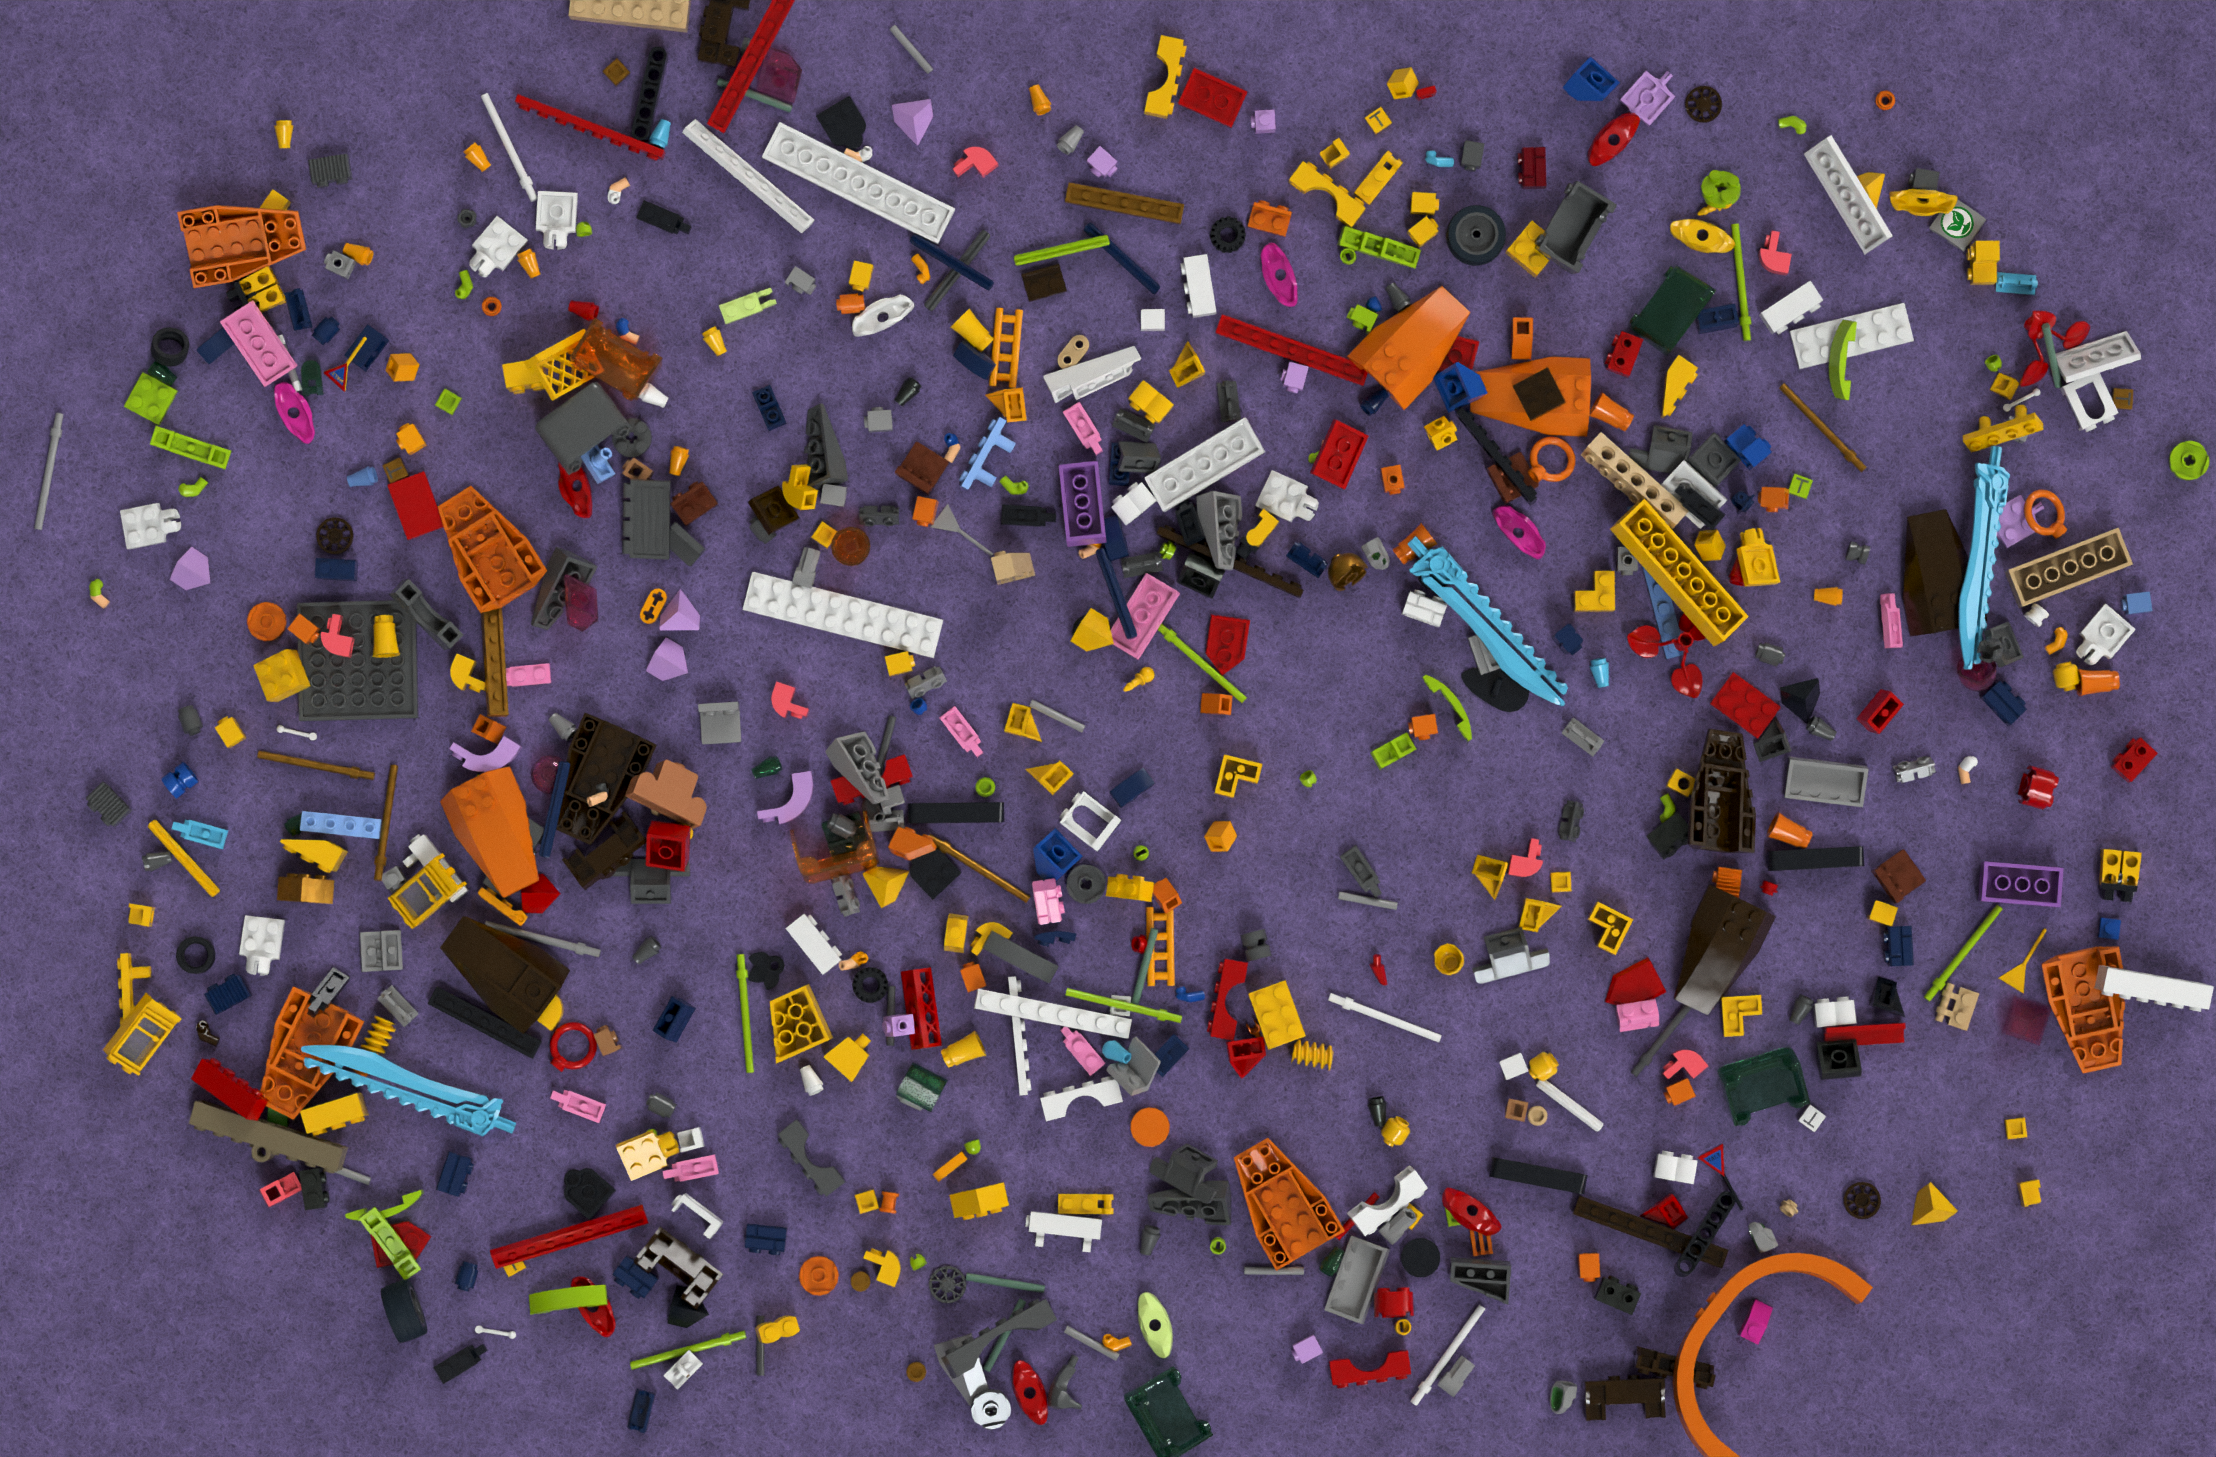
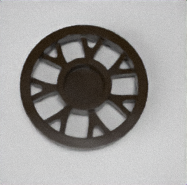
(1703, 104)
(334, 535)
(1862, 1200)

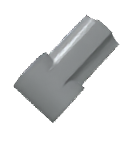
(805, 572)
(1395, 1228)
(1453, 1379)

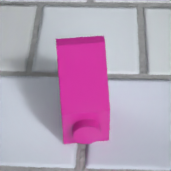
(1756, 1322)

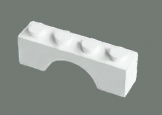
(1056, 1104)
(1407, 1187)

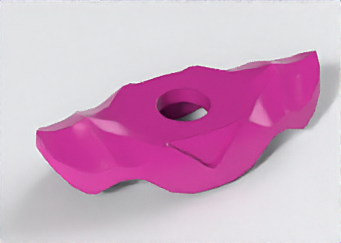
(1273, 260)
(287, 398)
(1509, 519)

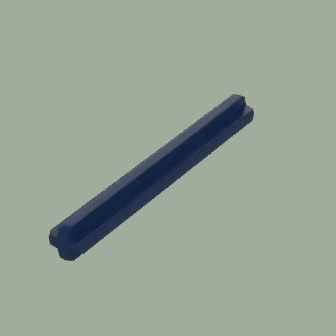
(1124, 260)
(951, 262)
(1116, 593)
(554, 809)

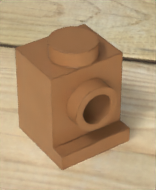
(631, 465)
(607, 1040)
(1516, 1110)

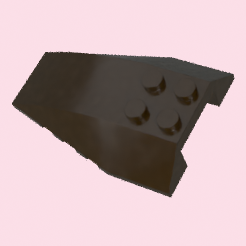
(1933, 573)
(1721, 797)
(1720, 946)

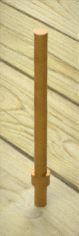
(1849, 454)
(353, 772)
(945, 847)
(380, 859)

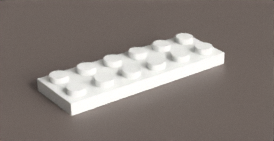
(1848, 194)
(1874, 332)
(1204, 464)

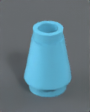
(660, 135)
(1600, 671)
(1114, 1051)

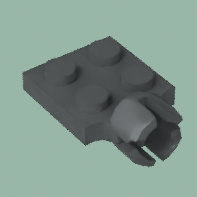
(2000, 646)

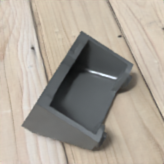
(1574, 226)
(581, 425)

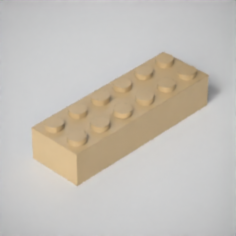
(653, 14)
(2068, 567)

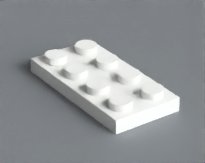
(2097, 356)

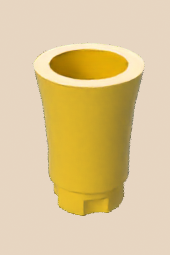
(972, 330)
(385, 637)
(963, 1050)

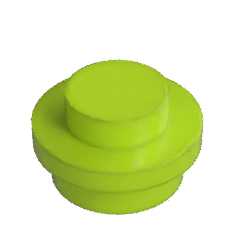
(1167, 550)
(985, 787)

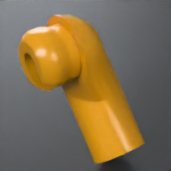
(923, 267)
(2060, 640)
(1114, 1343)

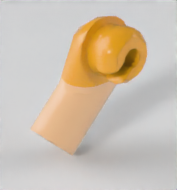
(1089, 550)
(854, 962)

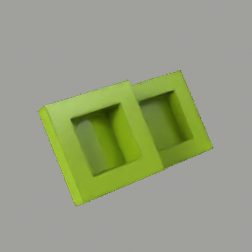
(1393, 750)

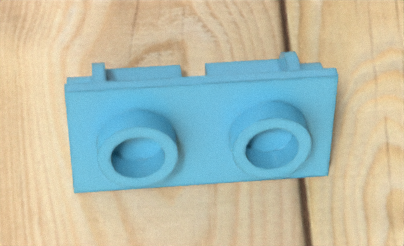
(2016, 283)

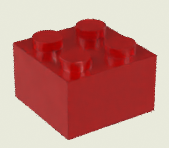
(668, 846)

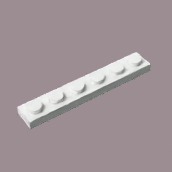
(1020, 1044)

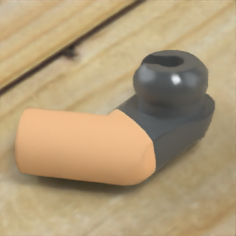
(600, 796)

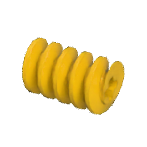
(379, 1035)
(1312, 1054)

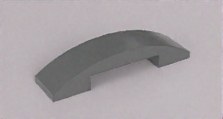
(1020, 957)

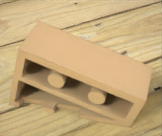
(1012, 566)

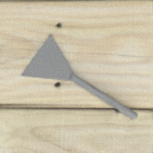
(947, 521)

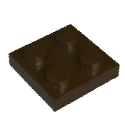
(1539, 394)
(773, 510)

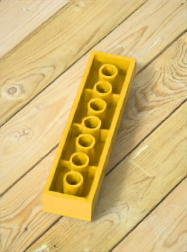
(1679, 572)

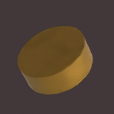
(860, 1281)
(916, 1371)

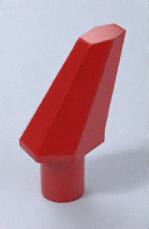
(1378, 969)

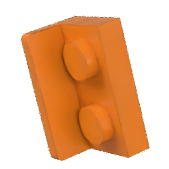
(1270, 218)

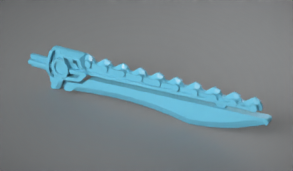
(1990, 498)
(1448, 571)
(466, 1116)

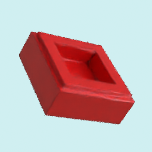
(1425, 92)

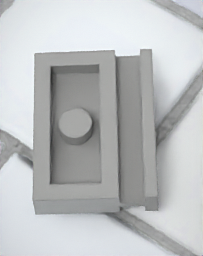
(1483, 658)

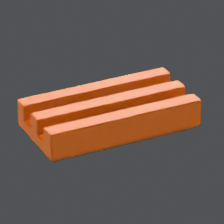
(1482, 1251)

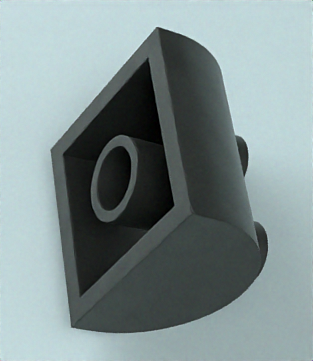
(1200, 575)
(1838, 1059)

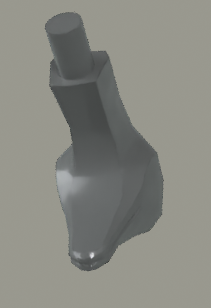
(1058, 1396)

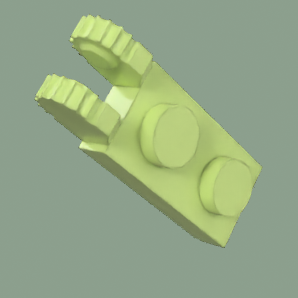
(745, 306)

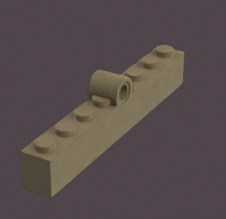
(268, 1135)

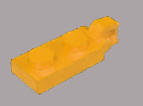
(503, 906)

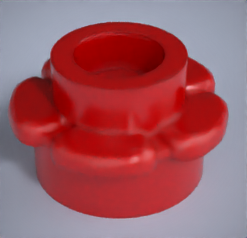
(1769, 887)
(1139, 944)

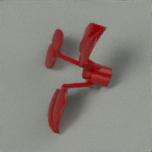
(2074, 336)
(1645, 643)

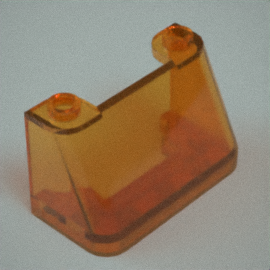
(615, 361)

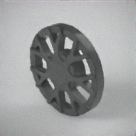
(947, 1284)

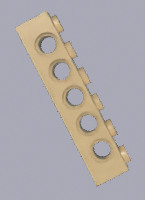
(1633, 473)

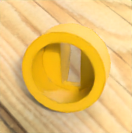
(1405, 1325)

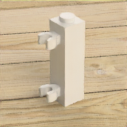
(424, 852)
(1064, 1225)

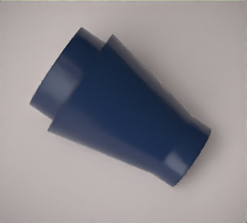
(1373, 402)

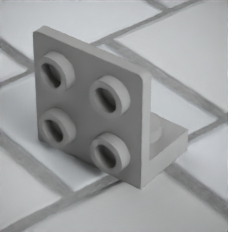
(720, 722)
(1139, 1071)

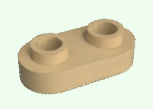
(1073, 352)

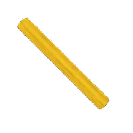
(183, 858)

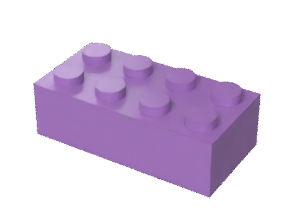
(1082, 503)
(2020, 884)

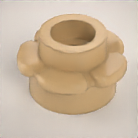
(1789, 1208)

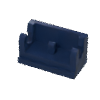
(1717, 319)
(370, 349)
(1170, 1053)
(641, 1410)

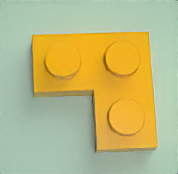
(1733, 1011)

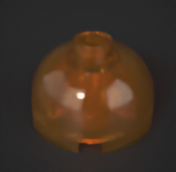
(850, 546)

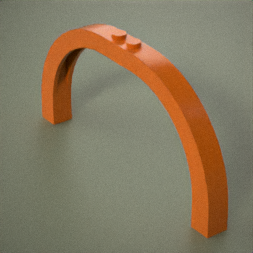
(1683, 1385)

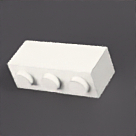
(1198, 286)
(1791, 308)
(814, 943)

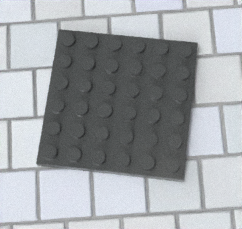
(361, 684)

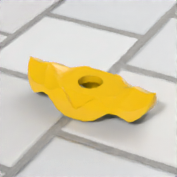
(1908, 201)
(1686, 231)

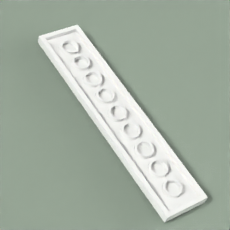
(858, 183)
(843, 615)

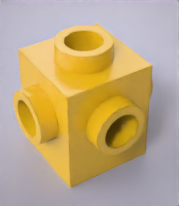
(1441, 432)

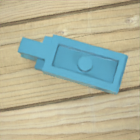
(202, 833)

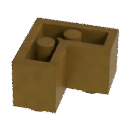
(305, 889)

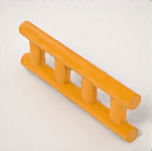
(1014, 339)
(1169, 954)

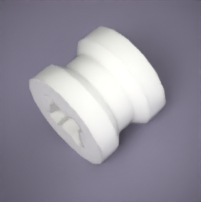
(2036, 615)

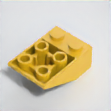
(325, 853)

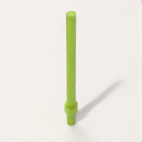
(1745, 319)
(1170, 636)
(742, 974)
(1939, 983)
(1160, 1014)
(725, 1339)

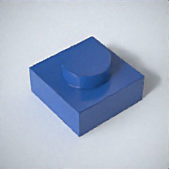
(2109, 928)

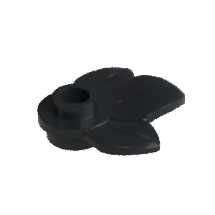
(763, 971)

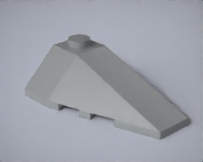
(1219, 520)
(856, 761)
(970, 1382)

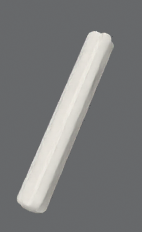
(1570, 1105)

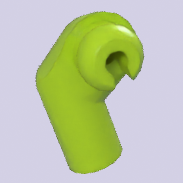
(466, 286)

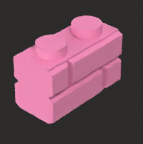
(1047, 901)
(1637, 1015)

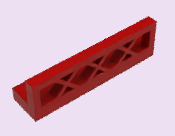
(913, 996)
(1867, 1033)

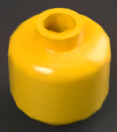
(2066, 676)
(1543, 1066)
(1395, 1131)

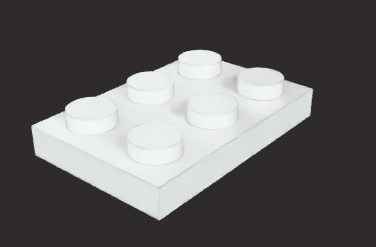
(1689, 478)

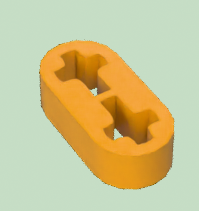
(649, 603)
(950, 1166)

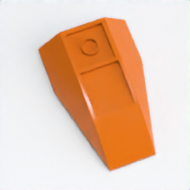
(237, 241)
(1283, 1204)

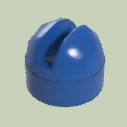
(1373, 304)
(915, 703)

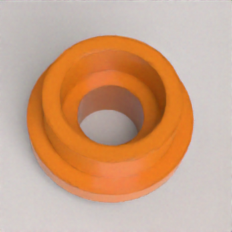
(1878, 100)
(489, 300)

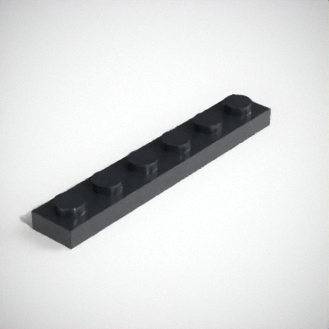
(1491, 449)
(484, 1022)

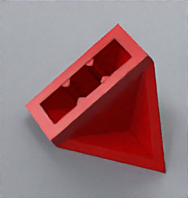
(538, 896)
(1245, 1054)
(1666, 1212)

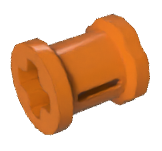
(888, 1202)

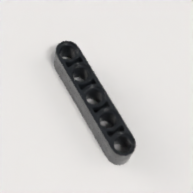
(654, 85)
(956, 812)
(1815, 858)
(1538, 1175)
(1709, 1226)

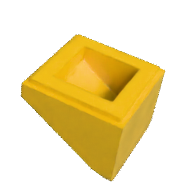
(2004, 386)

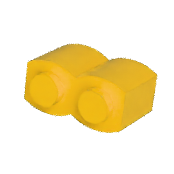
(1150, 402)
(781, 1327)

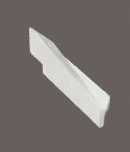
(1092, 374)

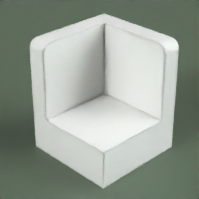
(1153, 320)
(1513, 1066)
(690, 1139)

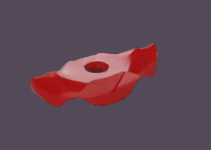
(1600, 149)
(579, 500)
(1457, 1203)
(601, 1320)
(1022, 1377)

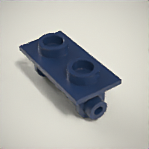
(298, 309)
(1742, 501)
(1300, 555)

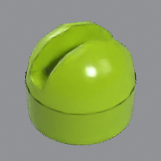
(583, 229)
(1352, 254)
(1993, 363)
(1308, 778)
(1139, 848)
(973, 1147)
(1222, 1245)
(918, 1262)

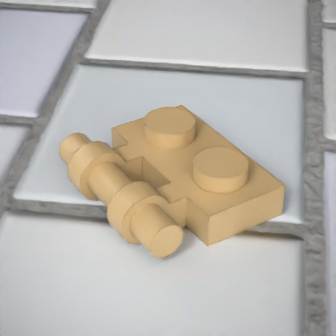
(1962, 1008)

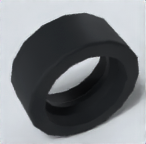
(172, 334)
(210, 955)

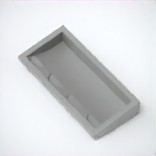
(1826, 781)
(1357, 1279)

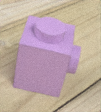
(1263, 121)
(1102, 163)
(1294, 377)
(898, 1025)
(1306, 1349)

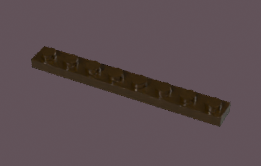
(1239, 564)
(1645, 1230)

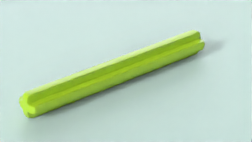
(1061, 250)

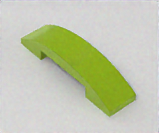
(1837, 359)
(190, 447)
(1435, 685)
(408, 1200)
(390, 1243)
(568, 1298)

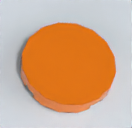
(270, 617)
(1150, 1127)
(820, 1270)

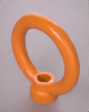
(1538, 472)
(2057, 528)

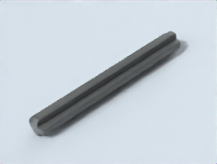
(953, 275)

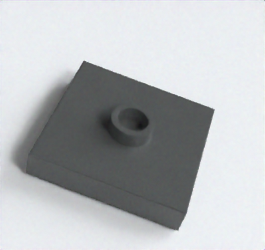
(1714, 459)

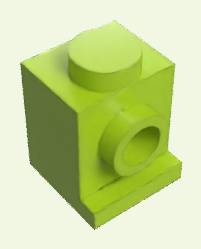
(1362, 318)

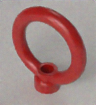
(559, 1061)

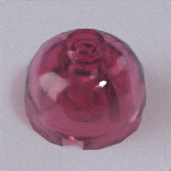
(1979, 677)
(544, 773)

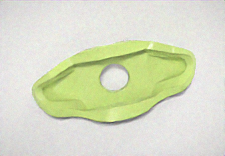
(1149, 1309)

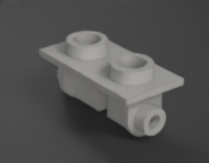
(918, 687)
(1583, 737)
(1905, 770)
(889, 823)
(844, 886)
(397, 1006)

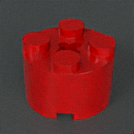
(2037, 787)
(1394, 1303)

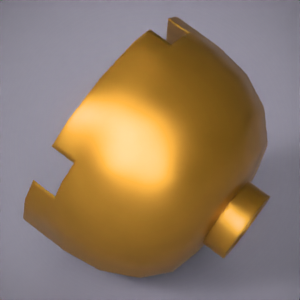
(1346, 569)

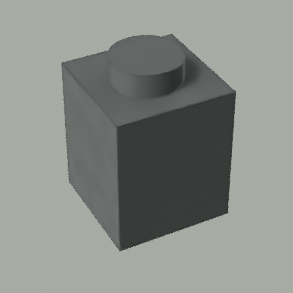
(1472, 155)
(1923, 179)

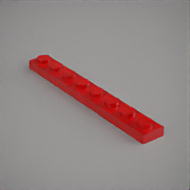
(749, 64)
(597, 131)
(1290, 349)
(569, 1236)

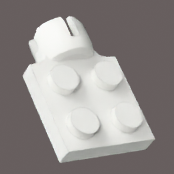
(556, 217)
(496, 247)
(1286, 498)
(148, 525)
(2103, 635)
(261, 943)

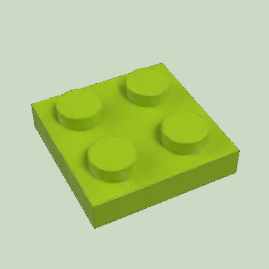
(150, 398)

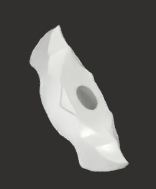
(867, 321)

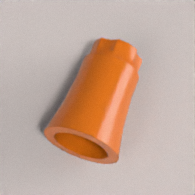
(1611, 412)
(1405, 553)
(2097, 681)
(1788, 831)

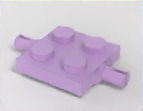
(1648, 97)
(2013, 522)

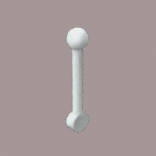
(2036, 392)
(313, 736)
(479, 1329)

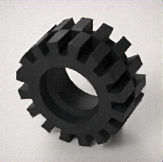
(1223, 223)
(858, 985)

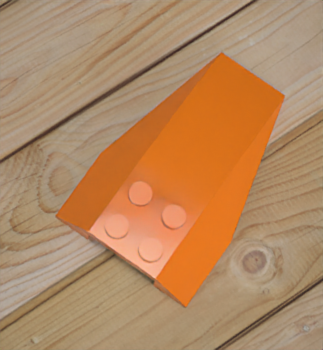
(1411, 345)
(1572, 379)
(489, 551)
(494, 828)
(2086, 1017)
(286, 1078)

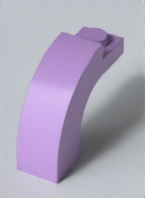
(499, 758)
(797, 804)

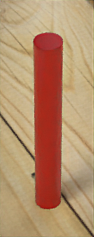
(1349, 1223)

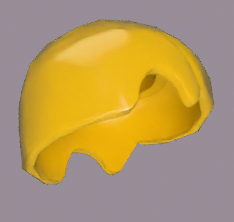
(1448, 959)

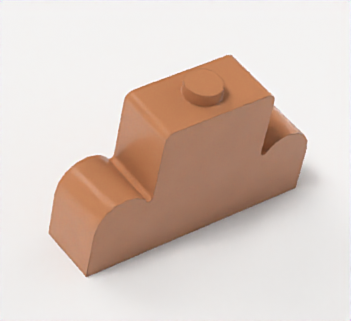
(669, 793)

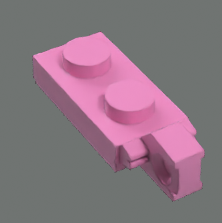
(1083, 427)
(1891, 621)
(528, 675)
(961, 731)
(1082, 1051)
(579, 1105)
(693, 1169)

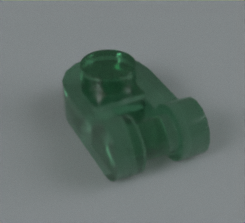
(311, 371)

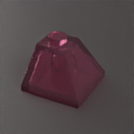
(780, 75)
(580, 603)
(2026, 1020)

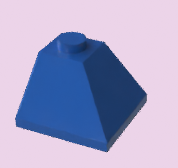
(1590, 82)
(1459, 386)
(1054, 856)

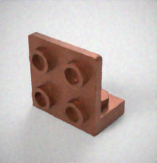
(922, 468)
(1503, 485)
(693, 502)
(1898, 876)

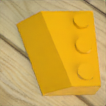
(797, 1023)

